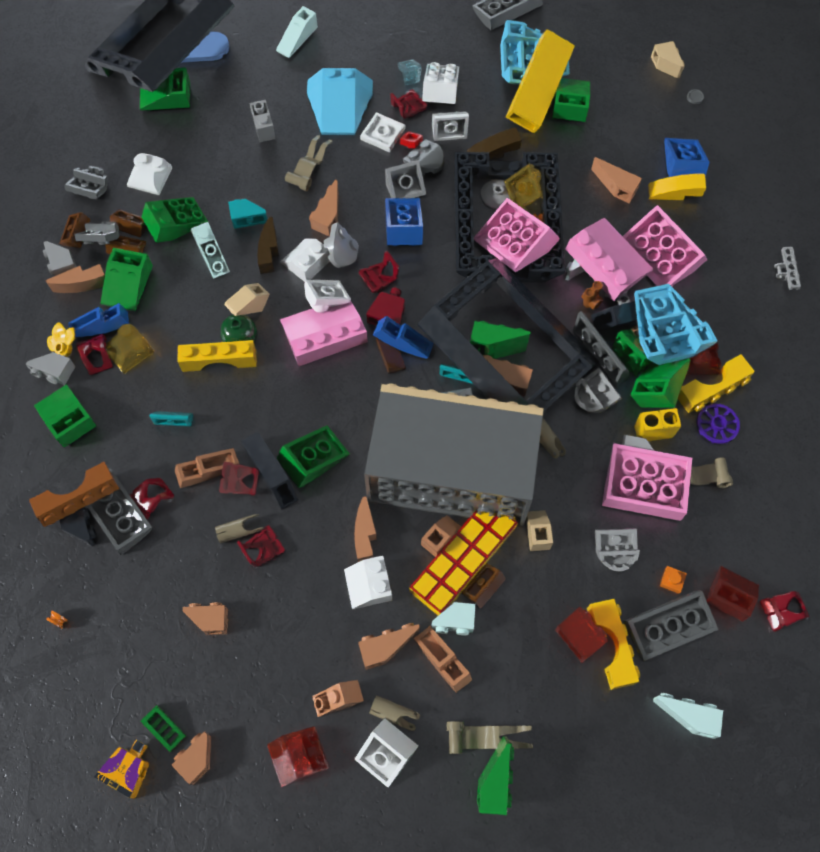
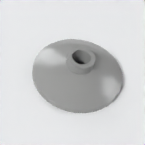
(491, 196)

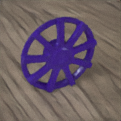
(718, 424)

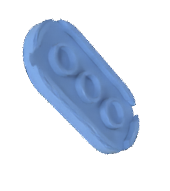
(210, 48)

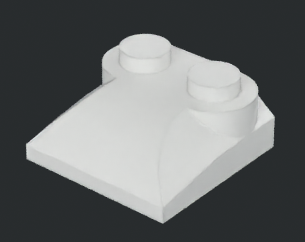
(149, 173)
(325, 294)

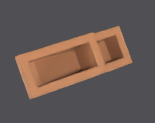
(77, 280)
(204, 467)
(364, 531)
(443, 659)

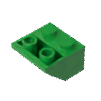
(630, 352)

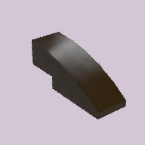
(499, 143)
(267, 247)

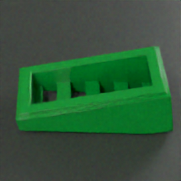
(145, 721)

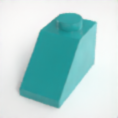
(246, 213)

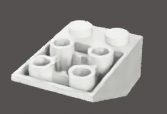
(440, 83)

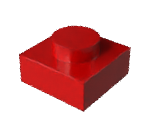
(411, 139)

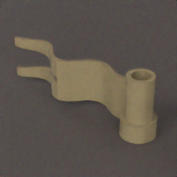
(306, 164)
(712, 473)
(481, 736)

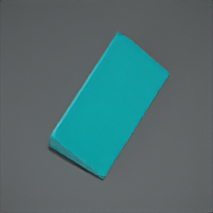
(453, 372)
(172, 418)

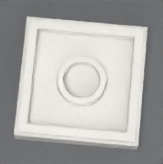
(382, 132)

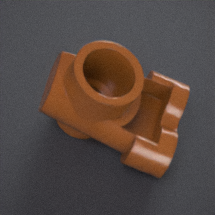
(591, 296)

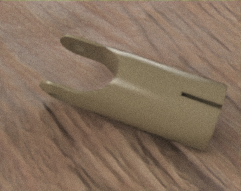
(551, 441)
(234, 529)
(393, 712)

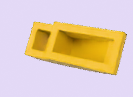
(677, 187)

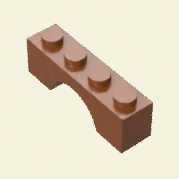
(53, 507)

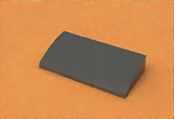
(497, 12)
(600, 350)
(120, 518)
(671, 625)

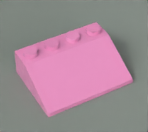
(515, 236)
(664, 248)
(608, 258)
(325, 333)
(648, 482)

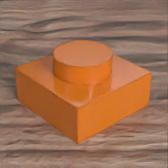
(673, 579)

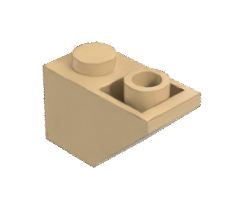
(667, 59)
(248, 300)
(539, 531)

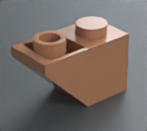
(439, 535)
(210, 619)
(337, 698)
(195, 760)

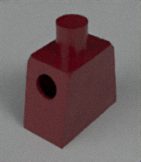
(387, 305)

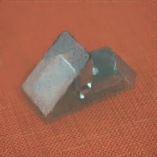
(411, 71)

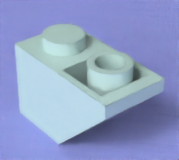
(457, 618)

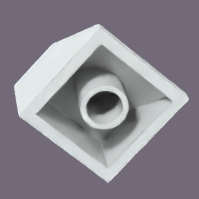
(450, 126)
(307, 259)
(368, 583)
(386, 752)

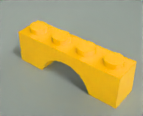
(196, 356)
(696, 394)
(622, 670)

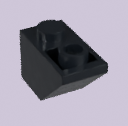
(79, 526)

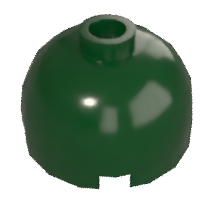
(238, 329)

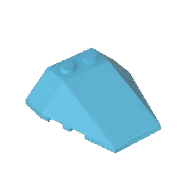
(517, 49)
(339, 99)
(669, 327)

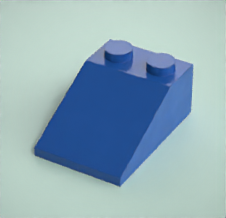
(685, 157)
(403, 221)

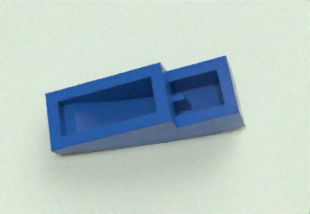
(100, 321)
(403, 337)

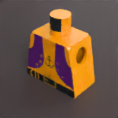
(125, 770)

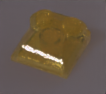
(524, 186)
(128, 348)

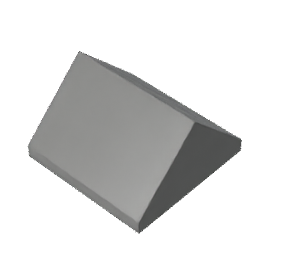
(405, 180)

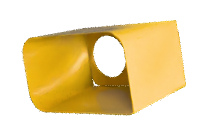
(658, 432)

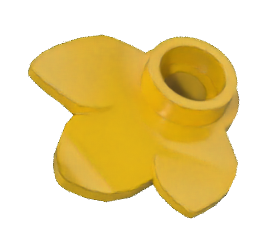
(61, 340)

